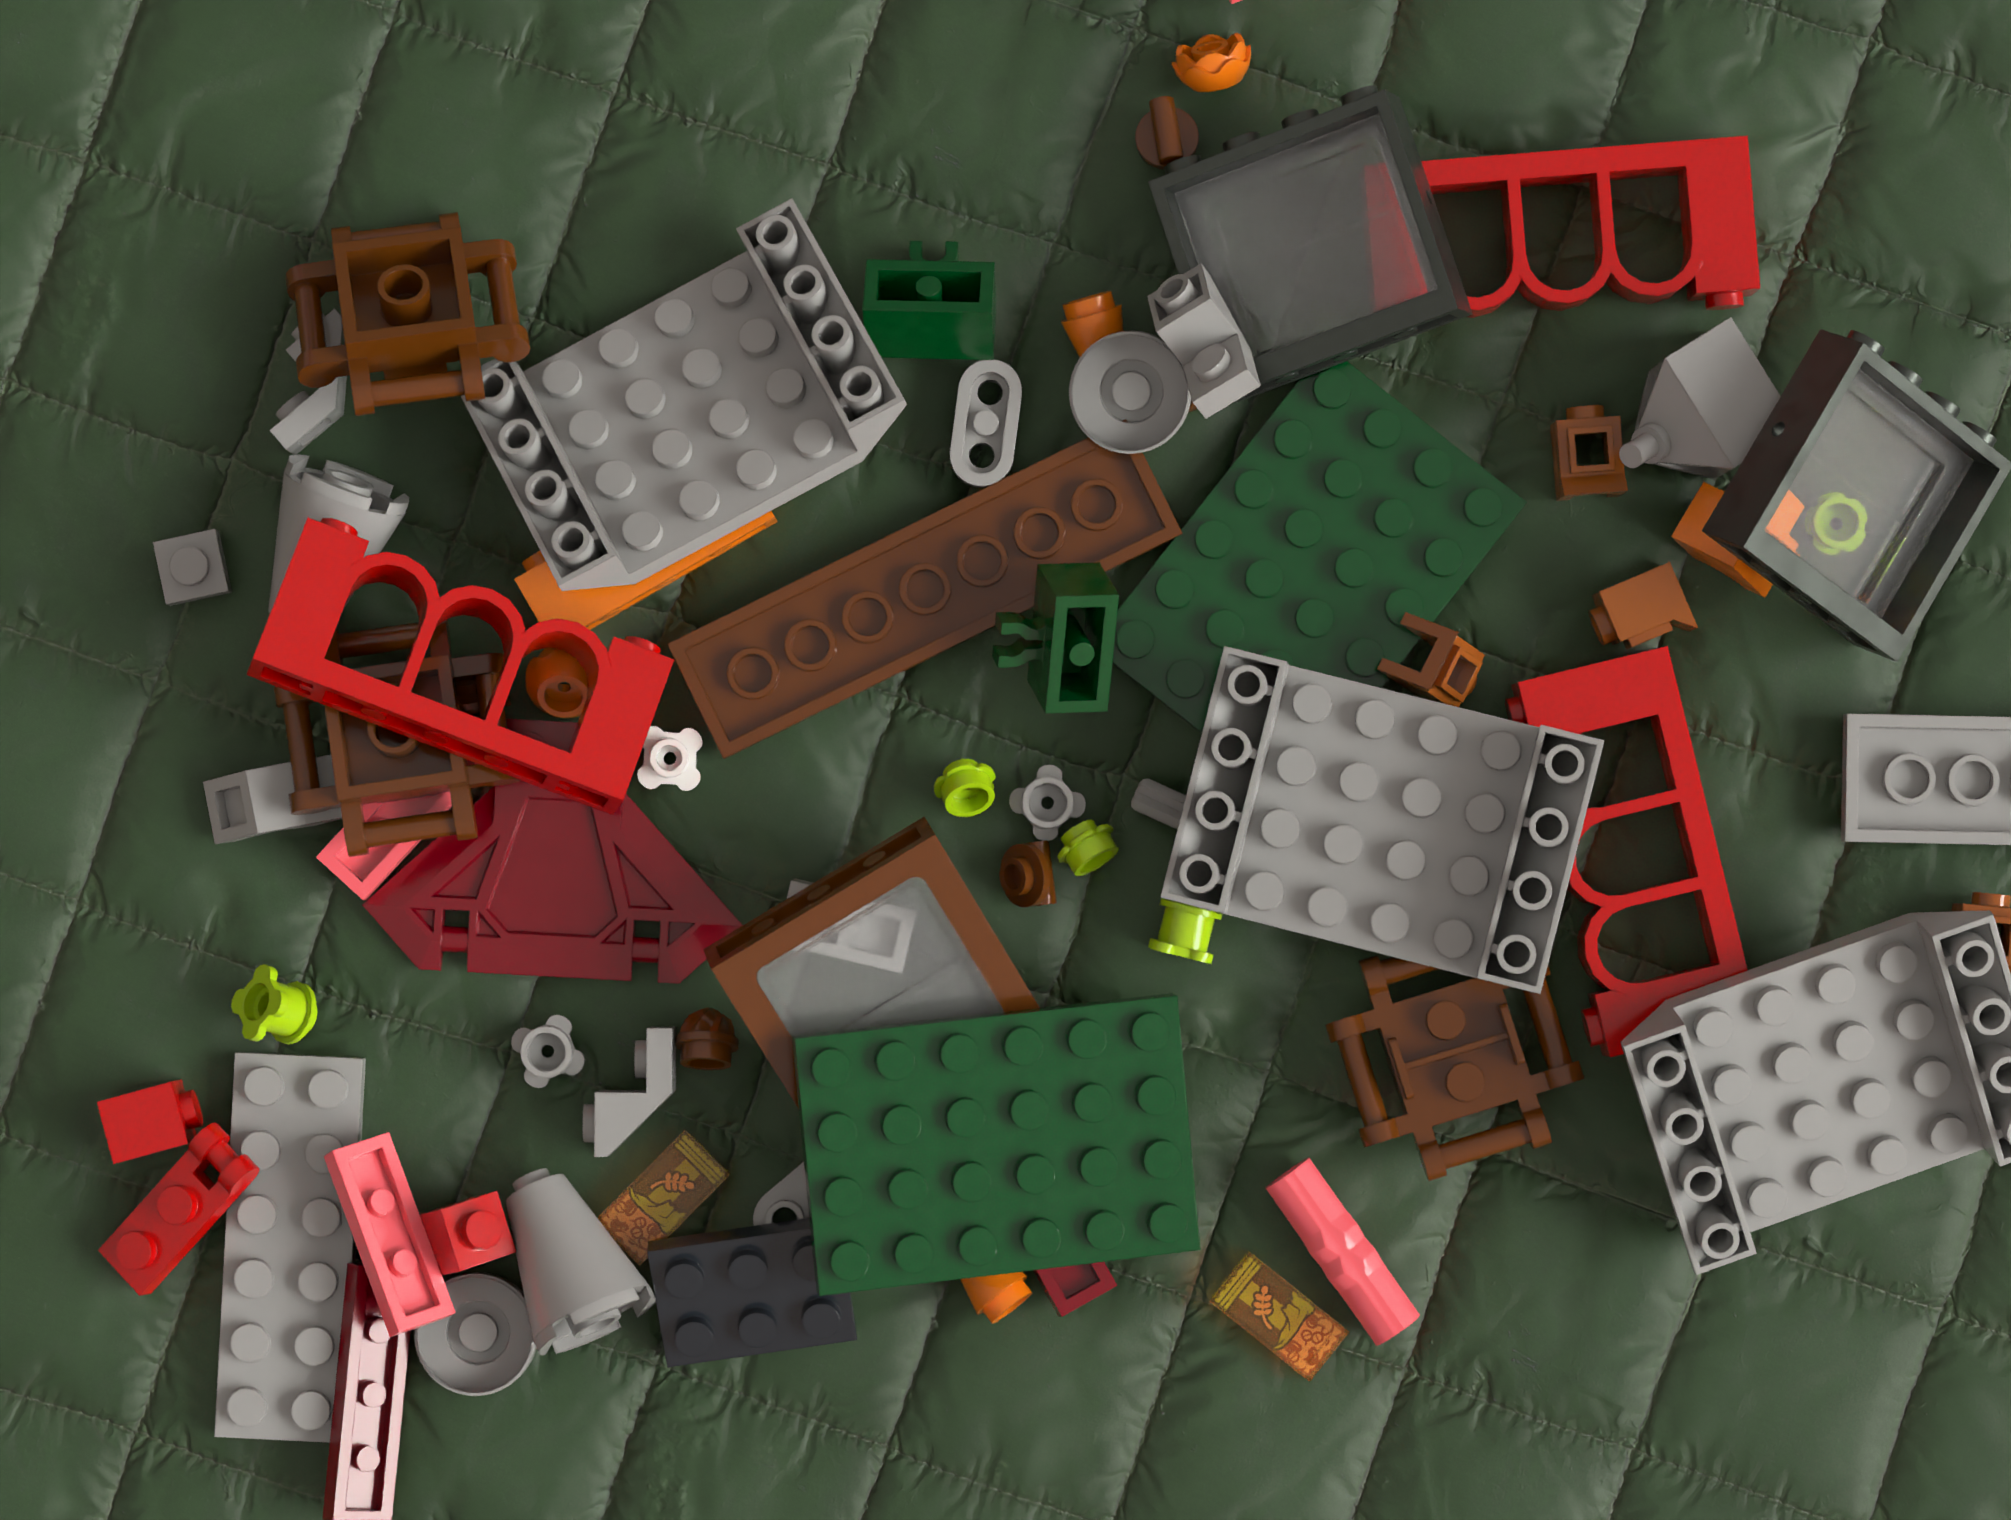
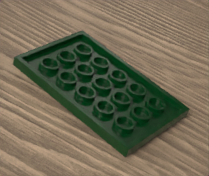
(1314, 546)
(996, 1143)

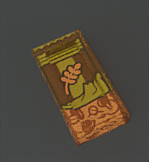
(663, 1196)
(1279, 1316)

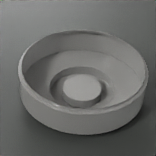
(1130, 379)
(483, 1342)

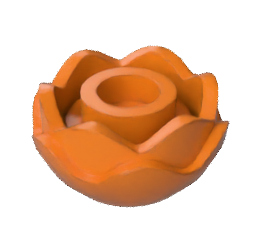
(1212, 62)
(544, 684)

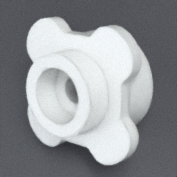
(683, 771)

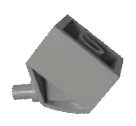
(1702, 406)

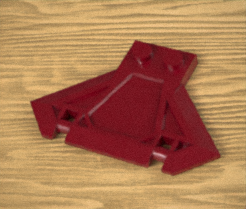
(553, 889)

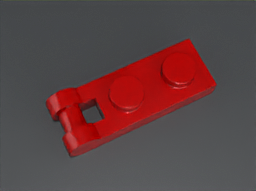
(178, 1210)

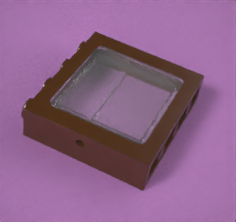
(867, 948)

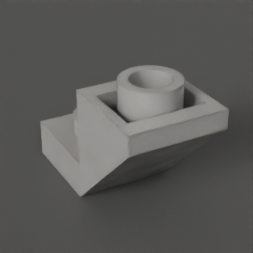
(1204, 339)
(309, 416)
(259, 804)
(622, 1112)

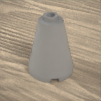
(336, 494)
(569, 1265)

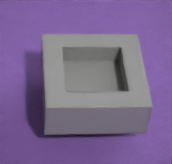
(192, 567)

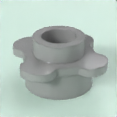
(1047, 784)
(530, 1045)

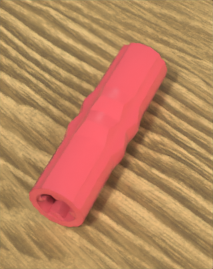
(1342, 1251)

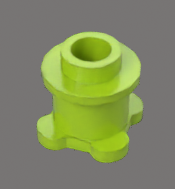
(1185, 931)
(275, 1007)

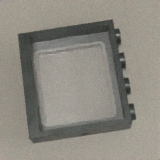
(1317, 236)
(1853, 488)

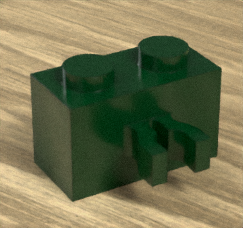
(931, 306)
(1067, 639)

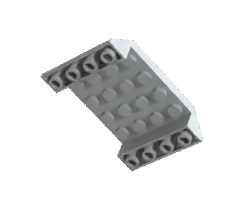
(690, 411)
(1382, 820)
(1826, 1075)

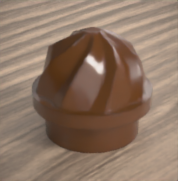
(706, 1040)

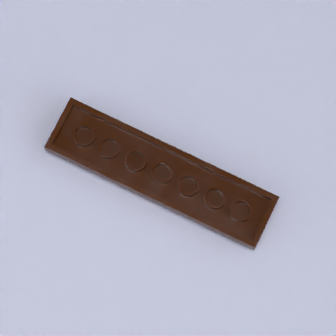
(917, 591)

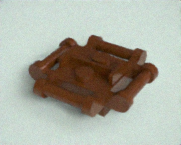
(406, 313)
(382, 764)
(1451, 1059)

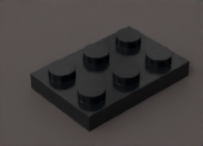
(743, 1294)

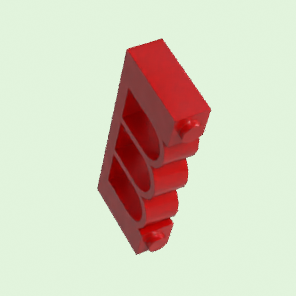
(1714, 211)
(621, 679)
(1613, 695)

